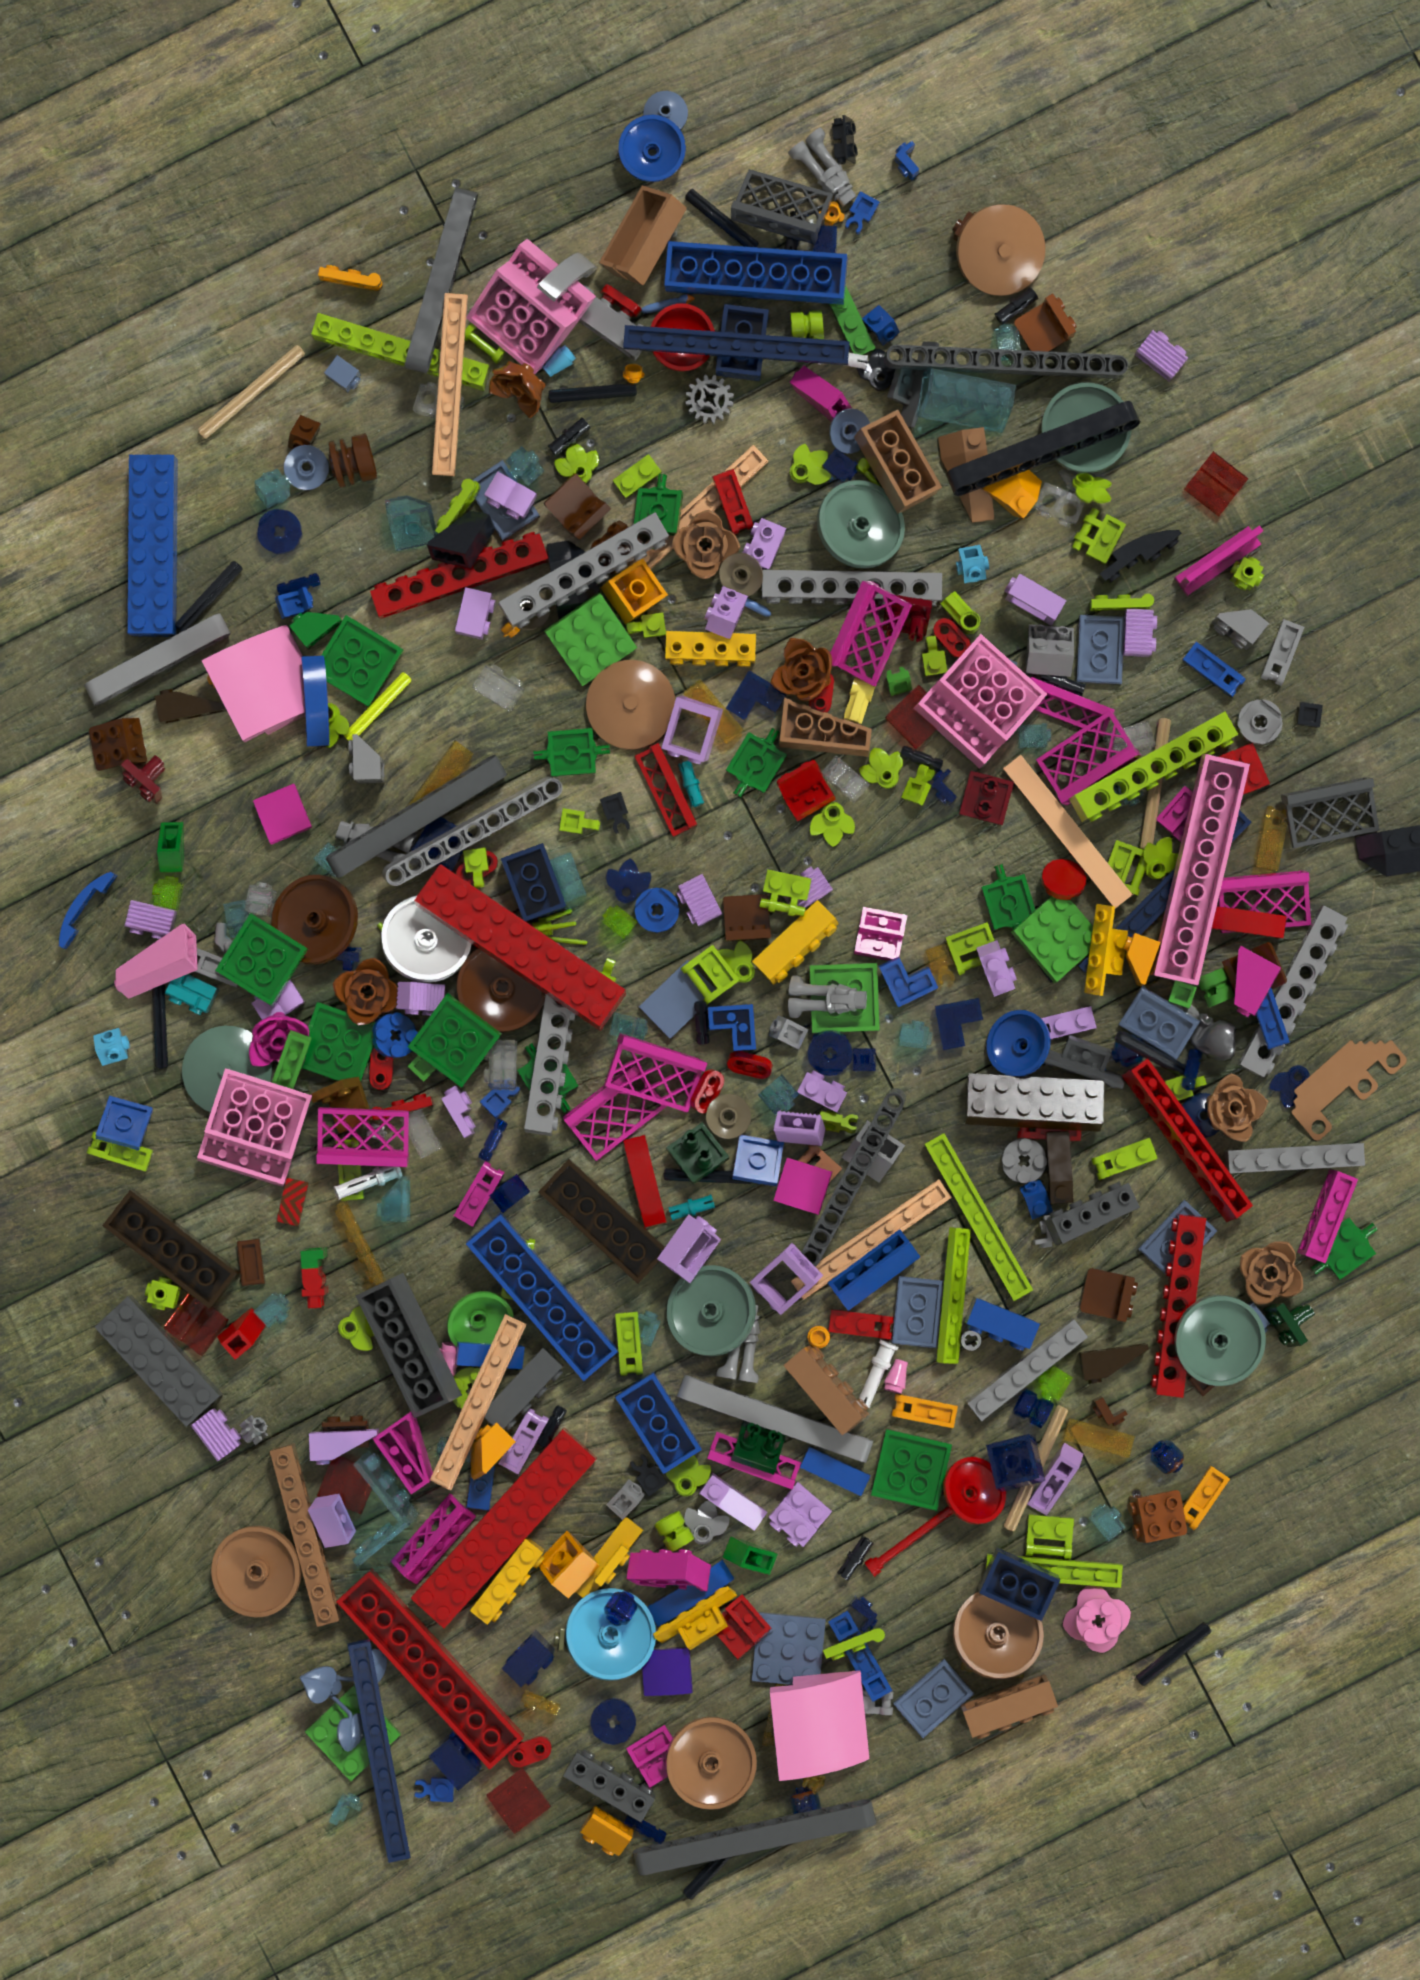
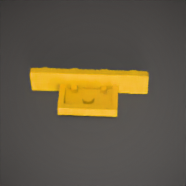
(1106, 950)
(610, 1555)
(699, 1622)

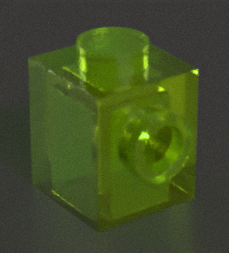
(168, 893)
(619, 921)
(1053, 1383)

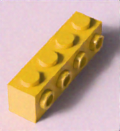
(710, 647)
(796, 942)
(508, 1578)

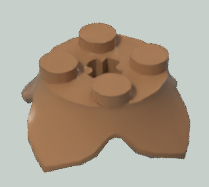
(721, 544)
(1246, 1105)
(1287, 1278)

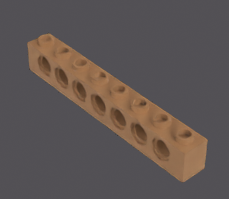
(305, 1535)

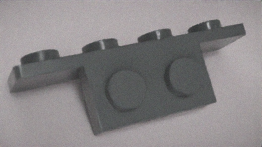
(907, 388)
(1086, 1059)

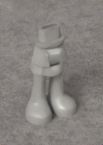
(834, 178)
(350, 831)
(838, 998)
(747, 1371)

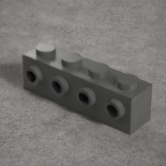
(1092, 1213)
(523, 1388)
(610, 1785)

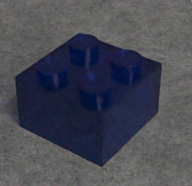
(1015, 1462)
(528, 1659)
(455, 1760)

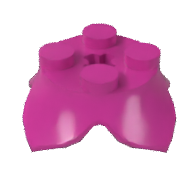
(265, 1042)

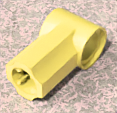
(860, 696)

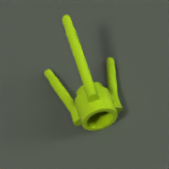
(547, 927)

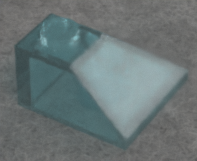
(410, 522)
(396, 1202)

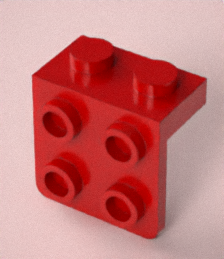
(805, 790)

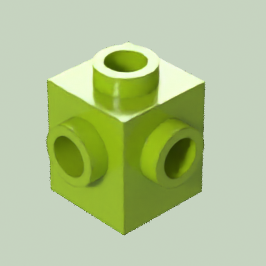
(1242, 580)
(171, 1293)

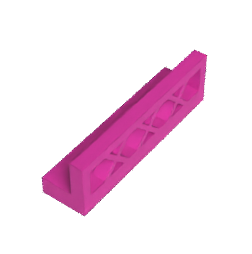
(1073, 700)
(1327, 1215)
(725, 1459)
(435, 1542)

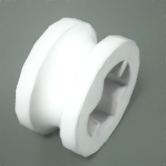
(969, 1347)

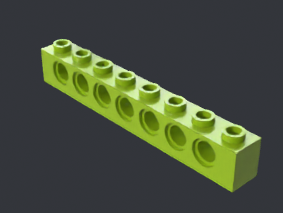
(388, 348)
(1084, 801)

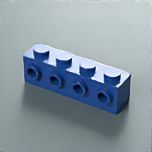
(874, 1269)

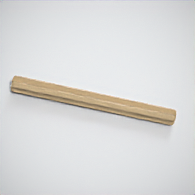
(251, 391)
(1154, 794)
(1044, 1450)

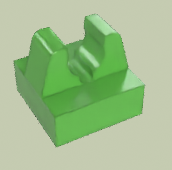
(899, 682)
(1182, 994)

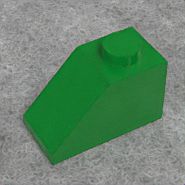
(313, 626)
(171, 847)
(749, 1555)

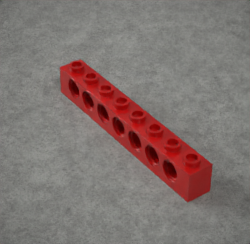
(451, 586)
(1187, 1140)
(1195, 1225)

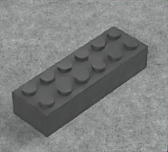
(408, 1345)
(158, 1360)

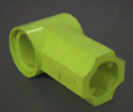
(960, 611)

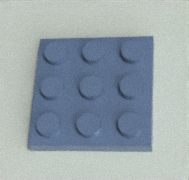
(789, 1648)

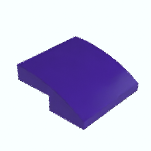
(668, 1672)

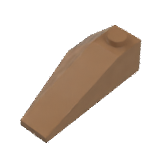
(959, 449)

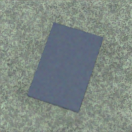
(502, 523)
(1100, 649)
(674, 1002)
(1159, 1022)
(1157, 1244)
(917, 1312)
(933, 1698)

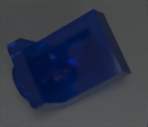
(826, 240)
(840, 466)
(943, 793)
(864, 1607)

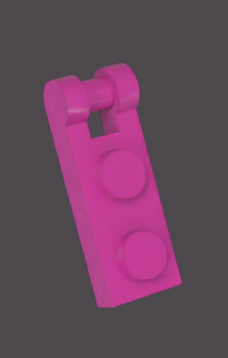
(478, 1194)

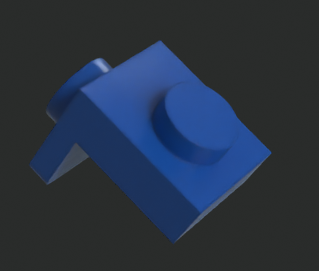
(906, 165)
(881, 324)
(294, 603)
(1036, 1199)

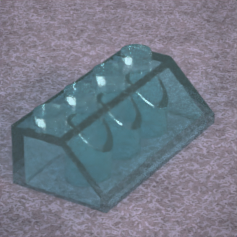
(965, 400)

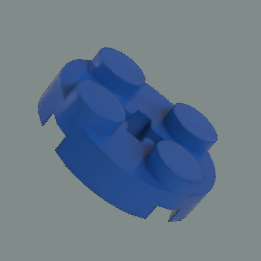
(669, 908)
(382, 1035)

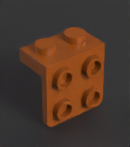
(1046, 325)
(1157, 1516)

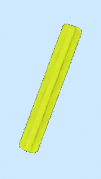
(378, 705)

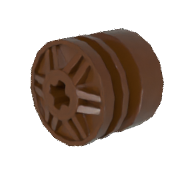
(352, 460)

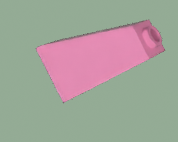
(159, 963)

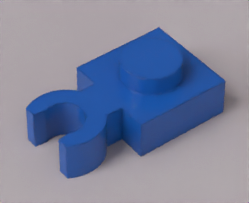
(862, 209)
(497, 1101)
(439, 1789)

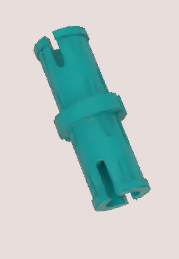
(691, 784)
(691, 1207)

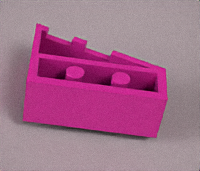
(406, 1452)
(668, 1569)

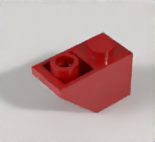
(241, 1334)

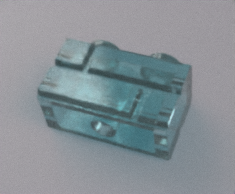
(568, 877)

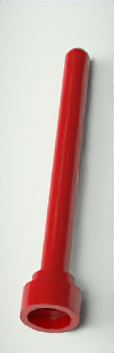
(876, 1564)

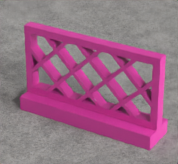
(1219, 560)
(856, 620)
(1110, 766)
(1267, 882)
(661, 1054)
(598, 1100)
(367, 1155)

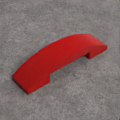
(1249, 922)
(644, 1181)

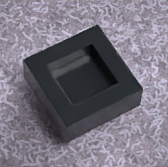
(1309, 714)

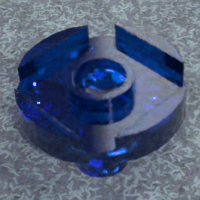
(266, 531)
(839, 1061)
(621, 1731)

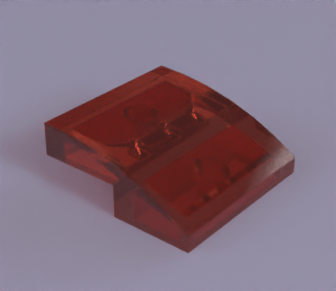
(1216, 483)
(909, 721)
(196, 1324)
(347, 1481)
(518, 1800)

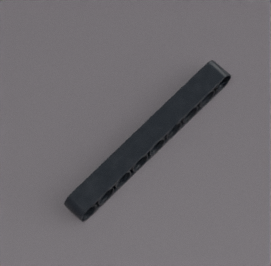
(1043, 448)

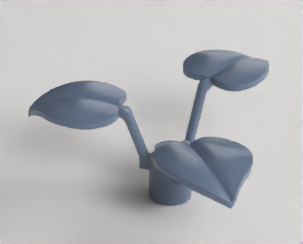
(325, 1683)

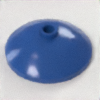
(652, 133)
(1010, 1035)

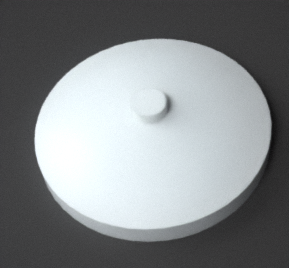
(421, 945)

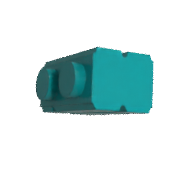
(192, 992)

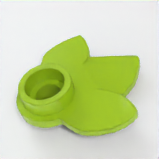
(576, 461)
(812, 465)
(1091, 488)
(337, 725)
(880, 765)
(832, 826)
(1162, 856)
(739, 958)
(362, 1332)
(689, 1471)

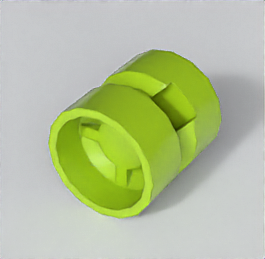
(807, 325)
(674, 1531)

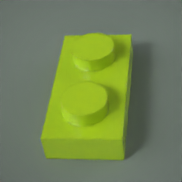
(637, 476)

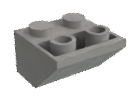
(1240, 626)
(1050, 650)
(367, 764)
(885, 1158)

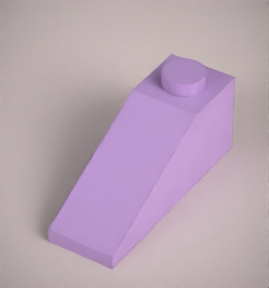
(332, 1444)
(1057, 1478)
(732, 1501)

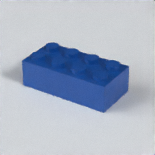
(658, 1422)

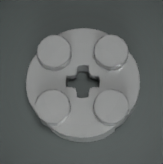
(1246, 723)
(1036, 1162)

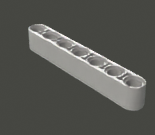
(157, 659)

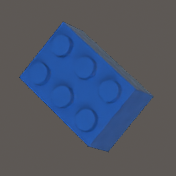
(1001, 1324)

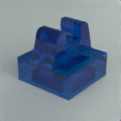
(349, 956)
(864, 1059)

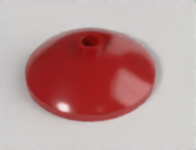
(682, 317)
(976, 1477)

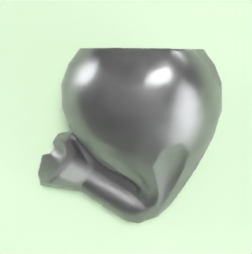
(1214, 1038)

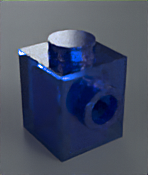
(513, 1190)

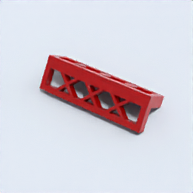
(673, 785)

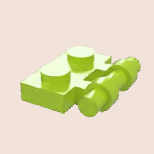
(1105, 539)
(788, 886)

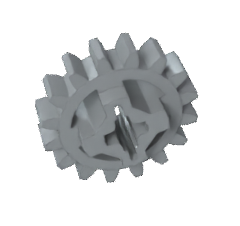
(717, 393)

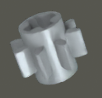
(253, 1430)

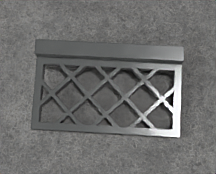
(775, 220)
(1322, 794)

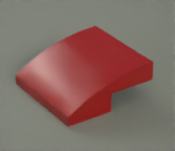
(744, 1627)

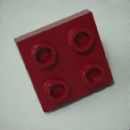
(917, 618)
(144, 778)
(986, 798)

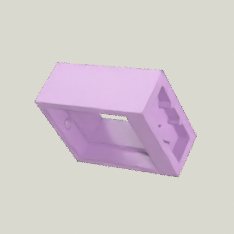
(1034, 599)
(698, 707)
(689, 1247)
(799, 1265)

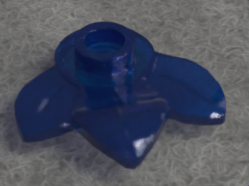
(630, 878)
(1287, 1084)

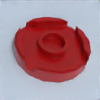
(1063, 879)

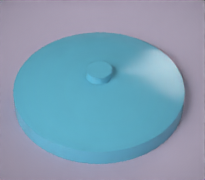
(608, 1649)

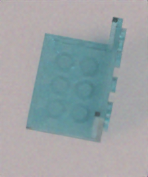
(395, 1500)

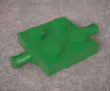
(663, 501)
(571, 752)
(756, 762)
(1008, 900)
(526, 1074)
(1348, 1250)

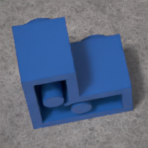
(739, 1019)

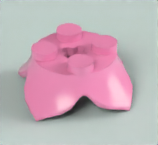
(1093, 1602)

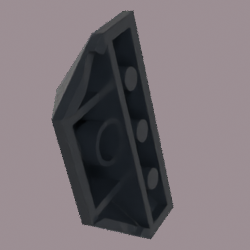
(560, 554)
(1391, 850)

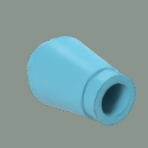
(559, 360)

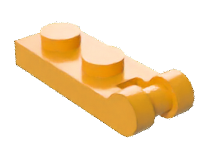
(350, 278)
(925, 1411)
(1204, 1496)

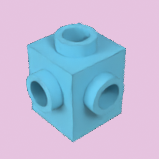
(972, 564)
(111, 1046)

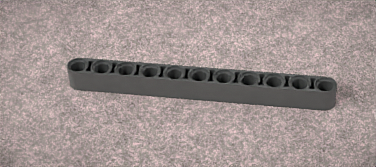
(1015, 356)
(754, 1837)

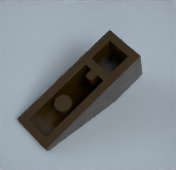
(181, 706)
(1059, 1167)
(1104, 1362)

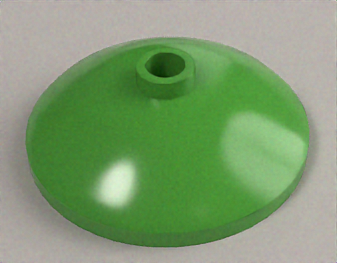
(463, 1325)

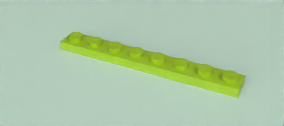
(978, 1217)

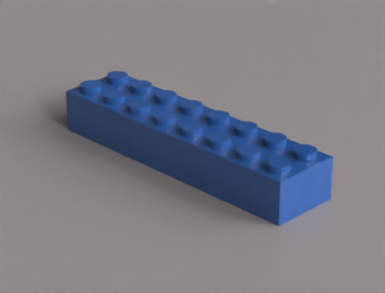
(756, 272)
(152, 545)
(542, 1296)

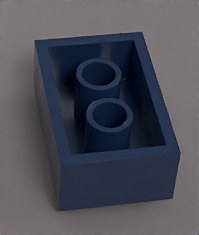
(745, 321)
(533, 883)
(1019, 1584)

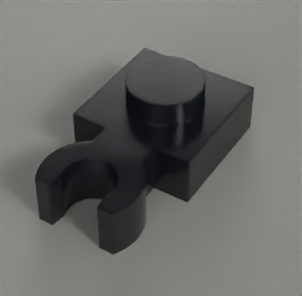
(615, 808)
(650, 1478)

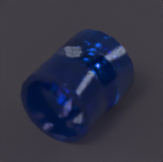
(1025, 1405)

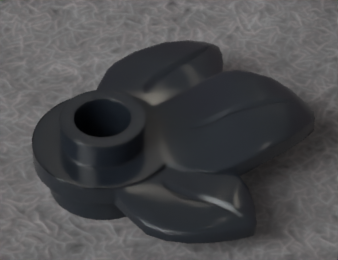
(875, 369)

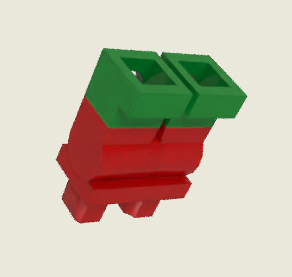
(313, 1276)

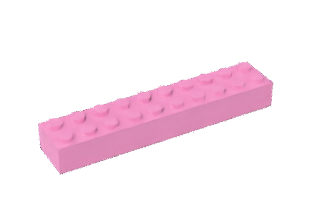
(1200, 868)

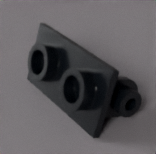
(844, 130)

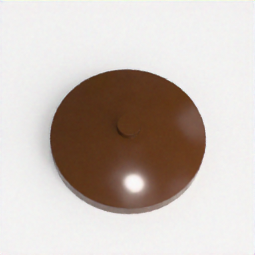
(317, 915)
(497, 993)

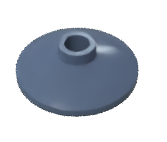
(670, 100)
(855, 421)
(303, 478)

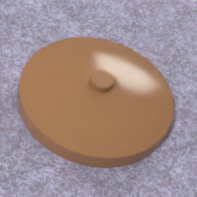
(1000, 249)
(630, 704)
(256, 1571)
(996, 1638)
(711, 1762)

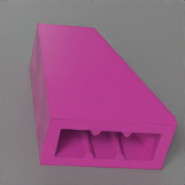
(819, 393)
(1253, 981)

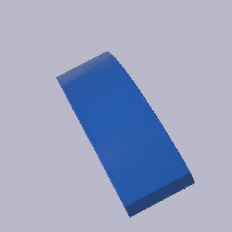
(315, 701)
(67, 931)
(682, 1600)
(862, 1660)

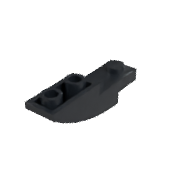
(1144, 547)

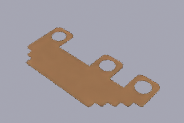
(1335, 1075)

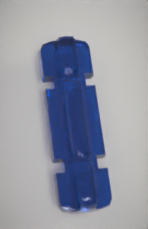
(295, 584)
(1191, 1069)
(493, 1140)
(646, 1829)

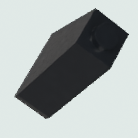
(462, 540)

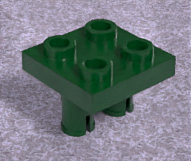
(697, 1153)
(1289, 1323)
(758, 1447)

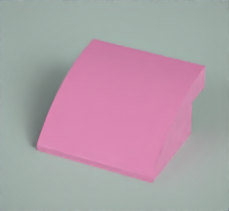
(521, 315)
(260, 682)
(980, 701)
(254, 1127)
(819, 1724)

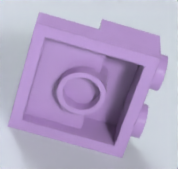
(458, 1104)
(799, 1515)

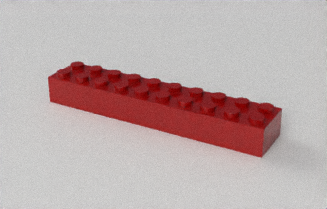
(520, 947)
(503, 1527)
(430, 1668)

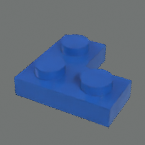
(905, 987)

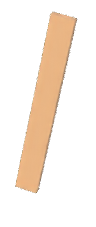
(449, 384)
(744, 467)
(1067, 831)
(864, 1242)
(478, 1402)

